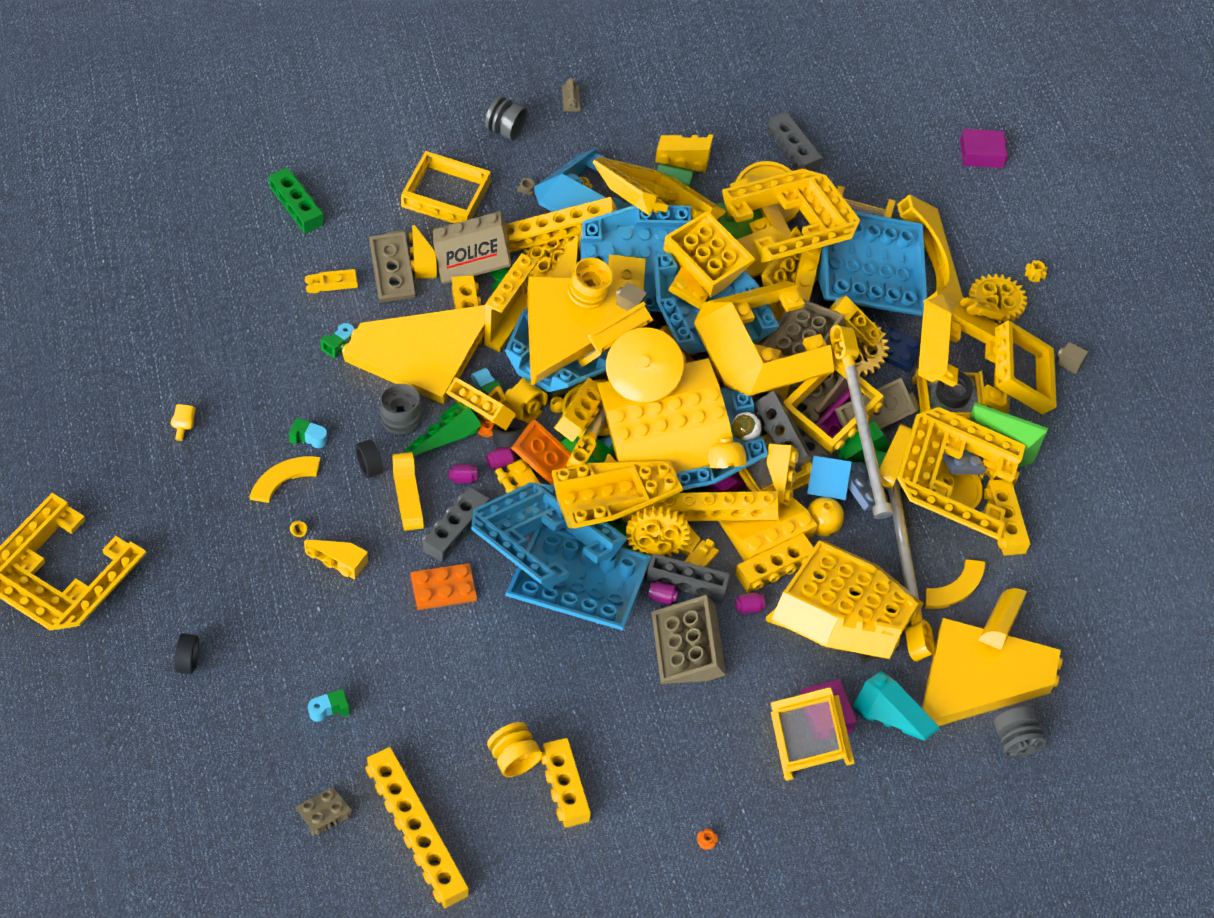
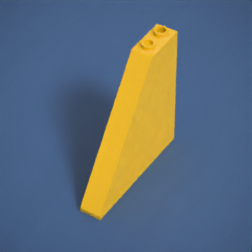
(560, 326)
(419, 348)
(979, 678)

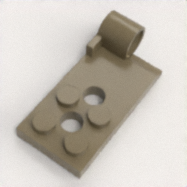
(389, 250)
(896, 405)

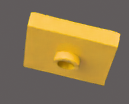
(627, 268)

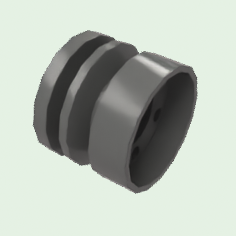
(506, 118)
(400, 409)
(1019, 732)

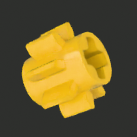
(1036, 271)

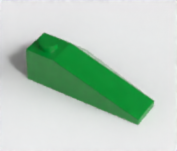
(455, 424)

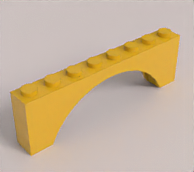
(935, 243)

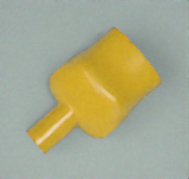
(183, 420)

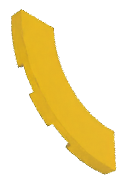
(275, 476)
(958, 590)

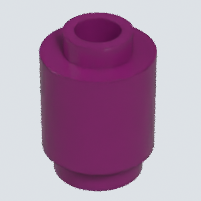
(500, 458)
(463, 473)
(663, 593)
(749, 603)

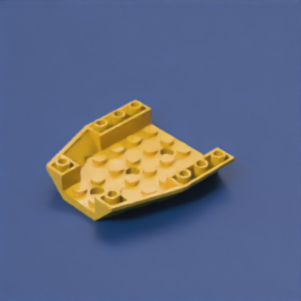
(833, 616)

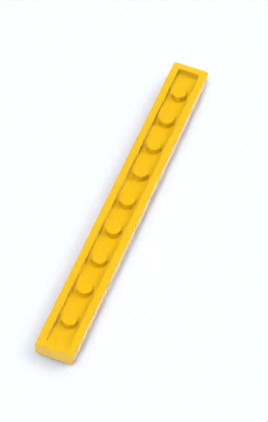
(804, 278)

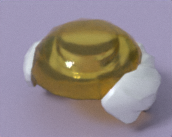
(746, 426)

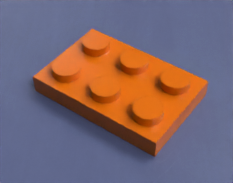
(541, 450)
(443, 586)

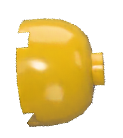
(726, 454)
(827, 515)

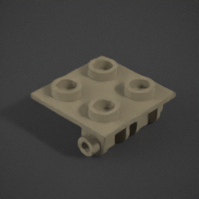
(324, 809)

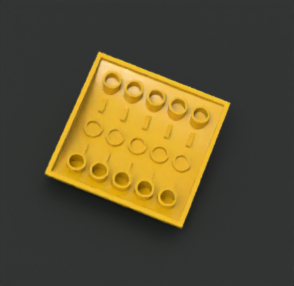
(673, 429)

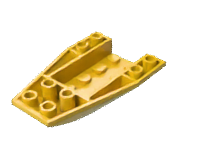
(612, 489)

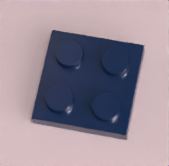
(902, 349)

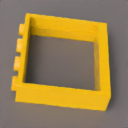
(439, 209)
(1045, 397)
(813, 430)

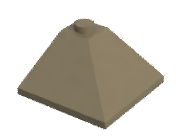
(825, 393)

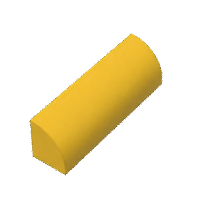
(1002, 617)

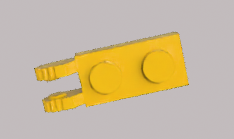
(331, 281)
(981, 307)

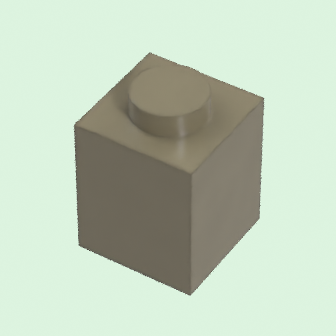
(629, 296)
(1071, 357)

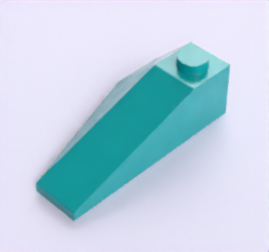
(889, 703)

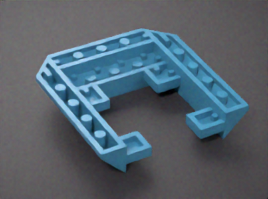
(566, 189)
(527, 509)

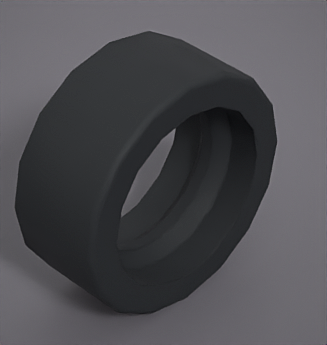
(955, 402)
(508, 437)
(368, 458)
(186, 653)

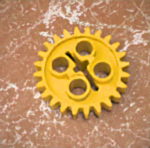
(546, 256)
(1009, 296)
(873, 360)
(658, 532)

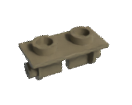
(571, 96)

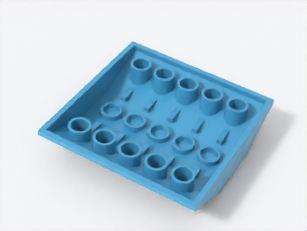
(877, 266)
(593, 591)

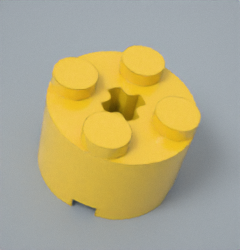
(525, 400)

